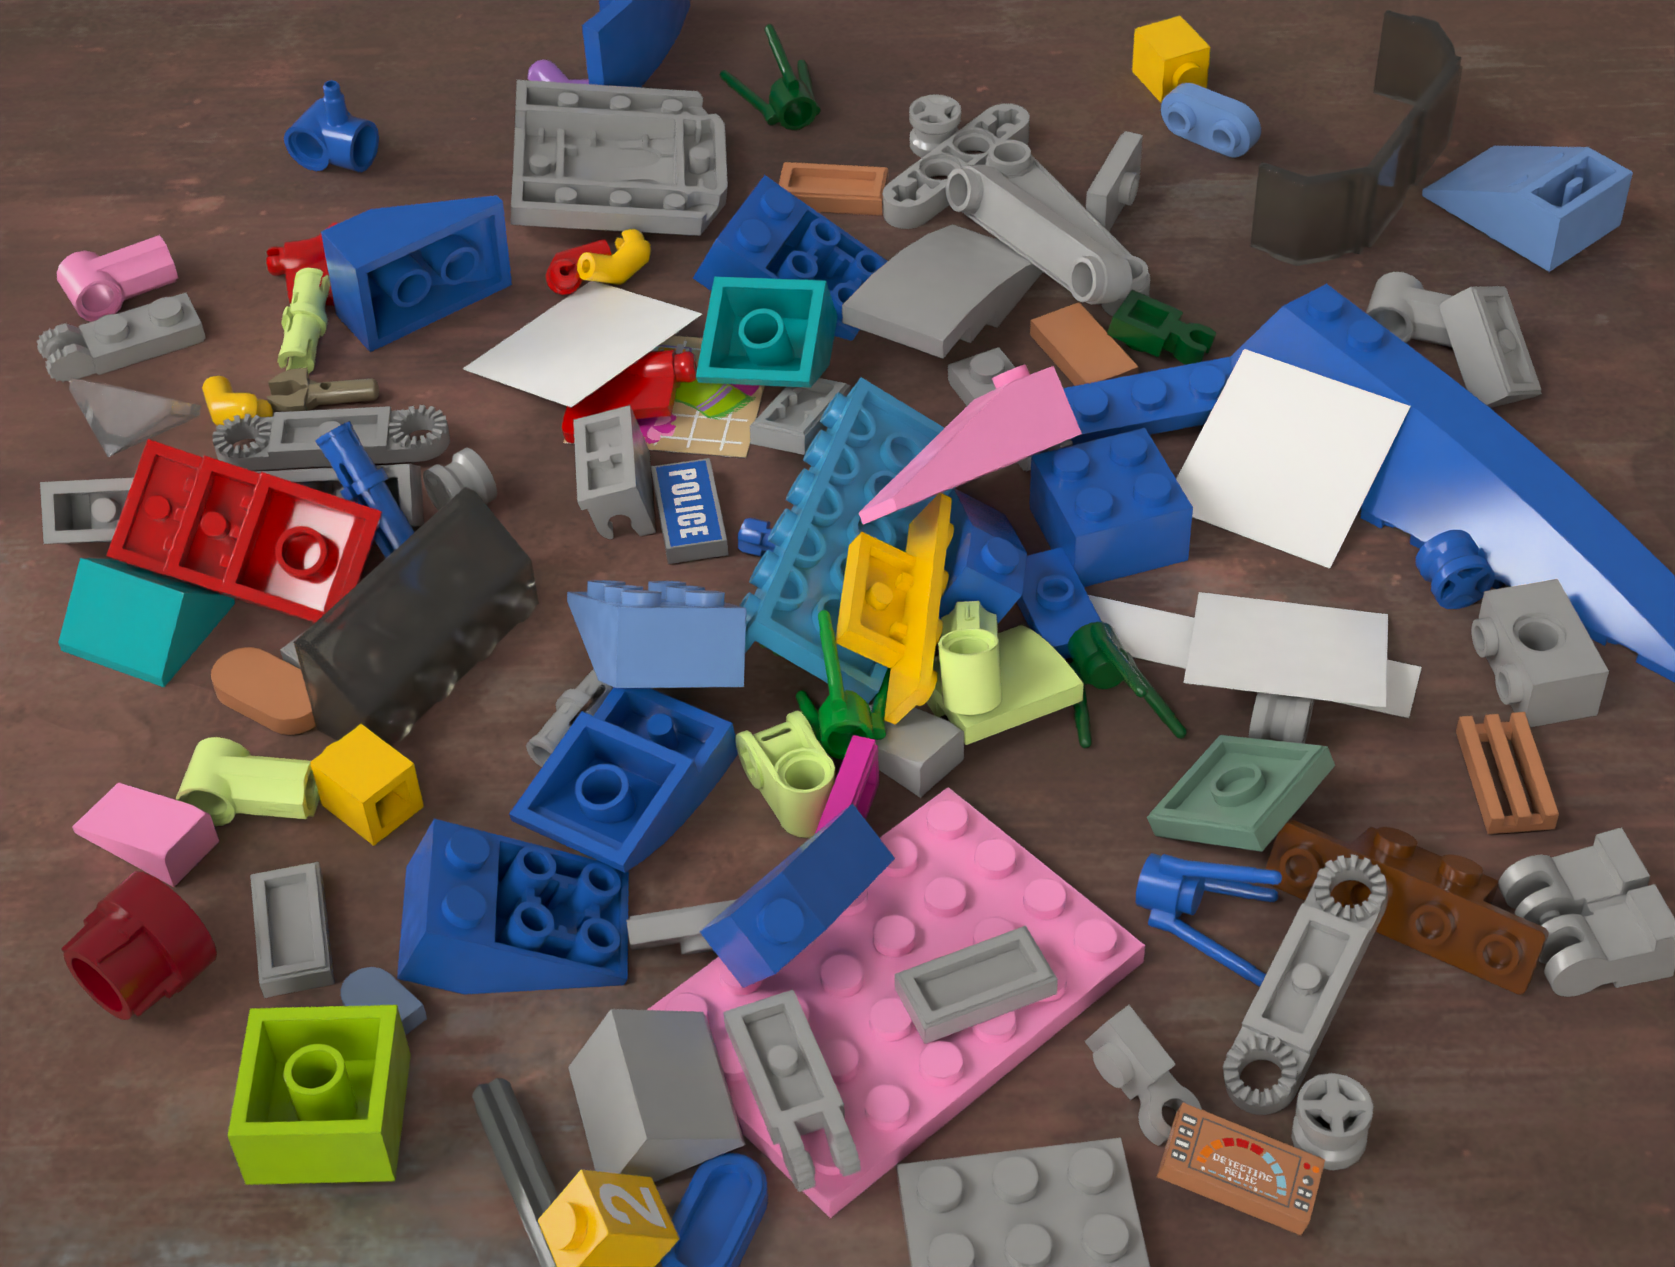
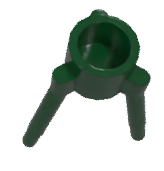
(789, 98)
(1105, 663)

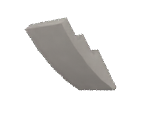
(941, 290)

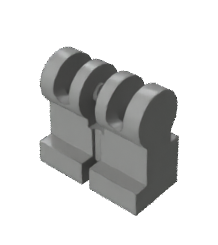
(1597, 915)

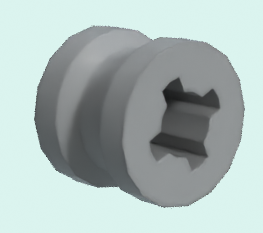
(934, 121)
(464, 471)
(1281, 718)
(1343, 1105)

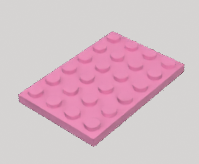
(945, 890)

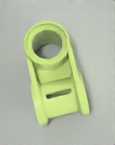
(789, 772)

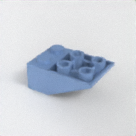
(1537, 198)
(660, 634)

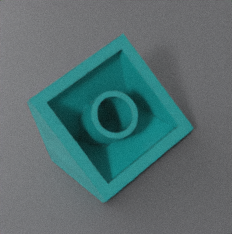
(137, 619)

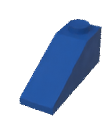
(982, 558)
(798, 898)

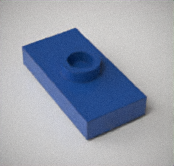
(1055, 599)

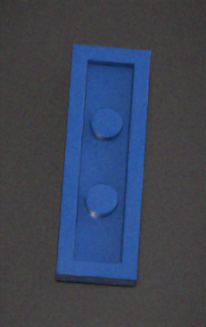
(1148, 400)

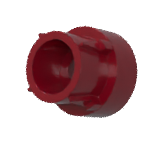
(138, 947)

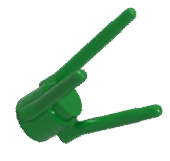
(843, 711)

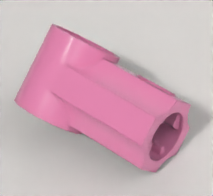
(103, 282)

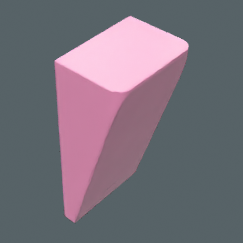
(150, 831)

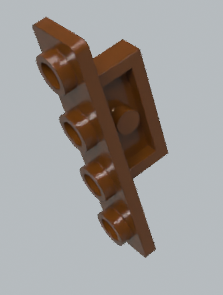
(1431, 903)

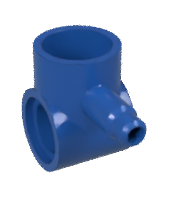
(332, 135)

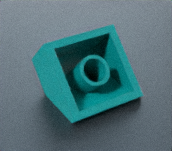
(767, 332)

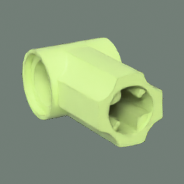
(970, 660)
(230, 781)

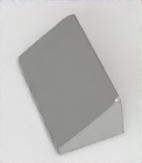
(1489, 345)

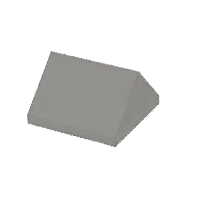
(653, 1093)

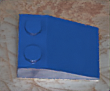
(415, 264)

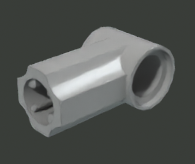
(1408, 309)

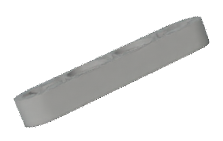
(917, 198)

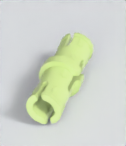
(304, 320)

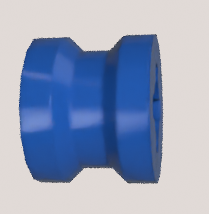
(1454, 569)

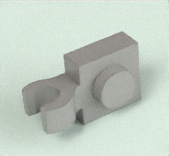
(1138, 1064)

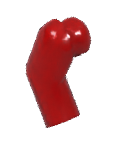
(562, 272)

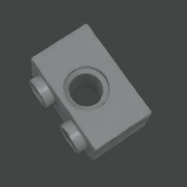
(1540, 653)

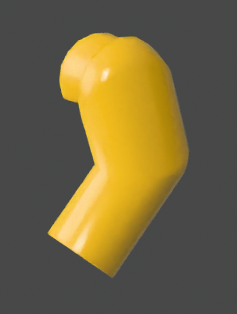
(616, 269)
(226, 404)

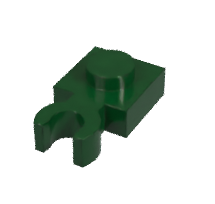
(1156, 327)

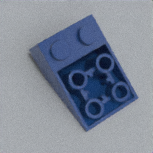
(787, 239)
(510, 916)

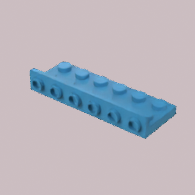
(857, 456)

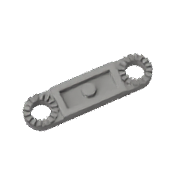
(290, 437)
(1305, 984)

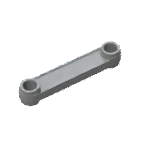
(1020, 167)
(1039, 234)

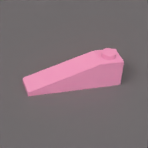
(991, 433)

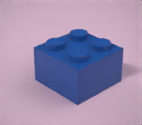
(1111, 506)

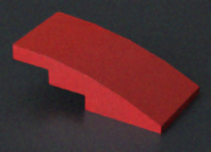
(242, 533)

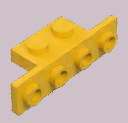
(894, 605)

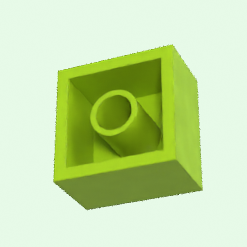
(320, 1095)

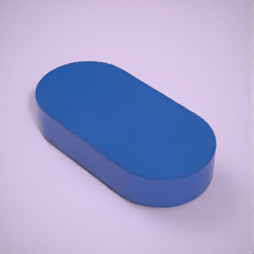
(719, 1213)

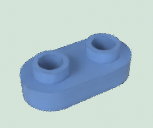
(1211, 119)

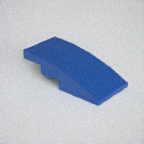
(631, 39)

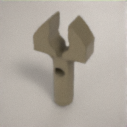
(297, 392)

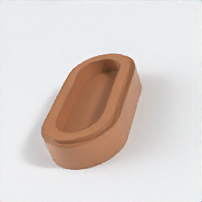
(263, 690)

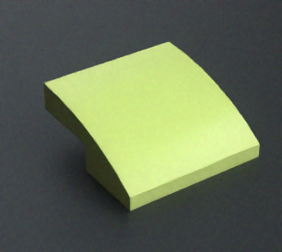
(1032, 685)

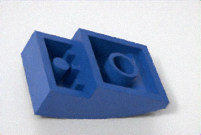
(627, 776)

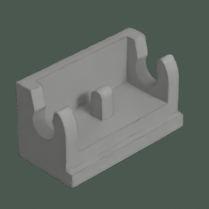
(614, 470)

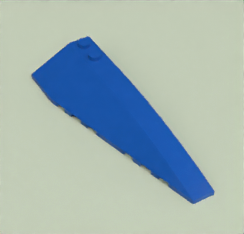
(1477, 474)

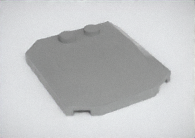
(601, 150)

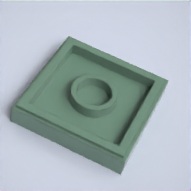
(1241, 792)

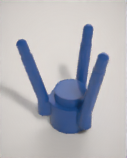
(1177, 887)

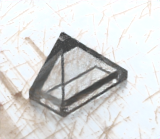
(128, 416)

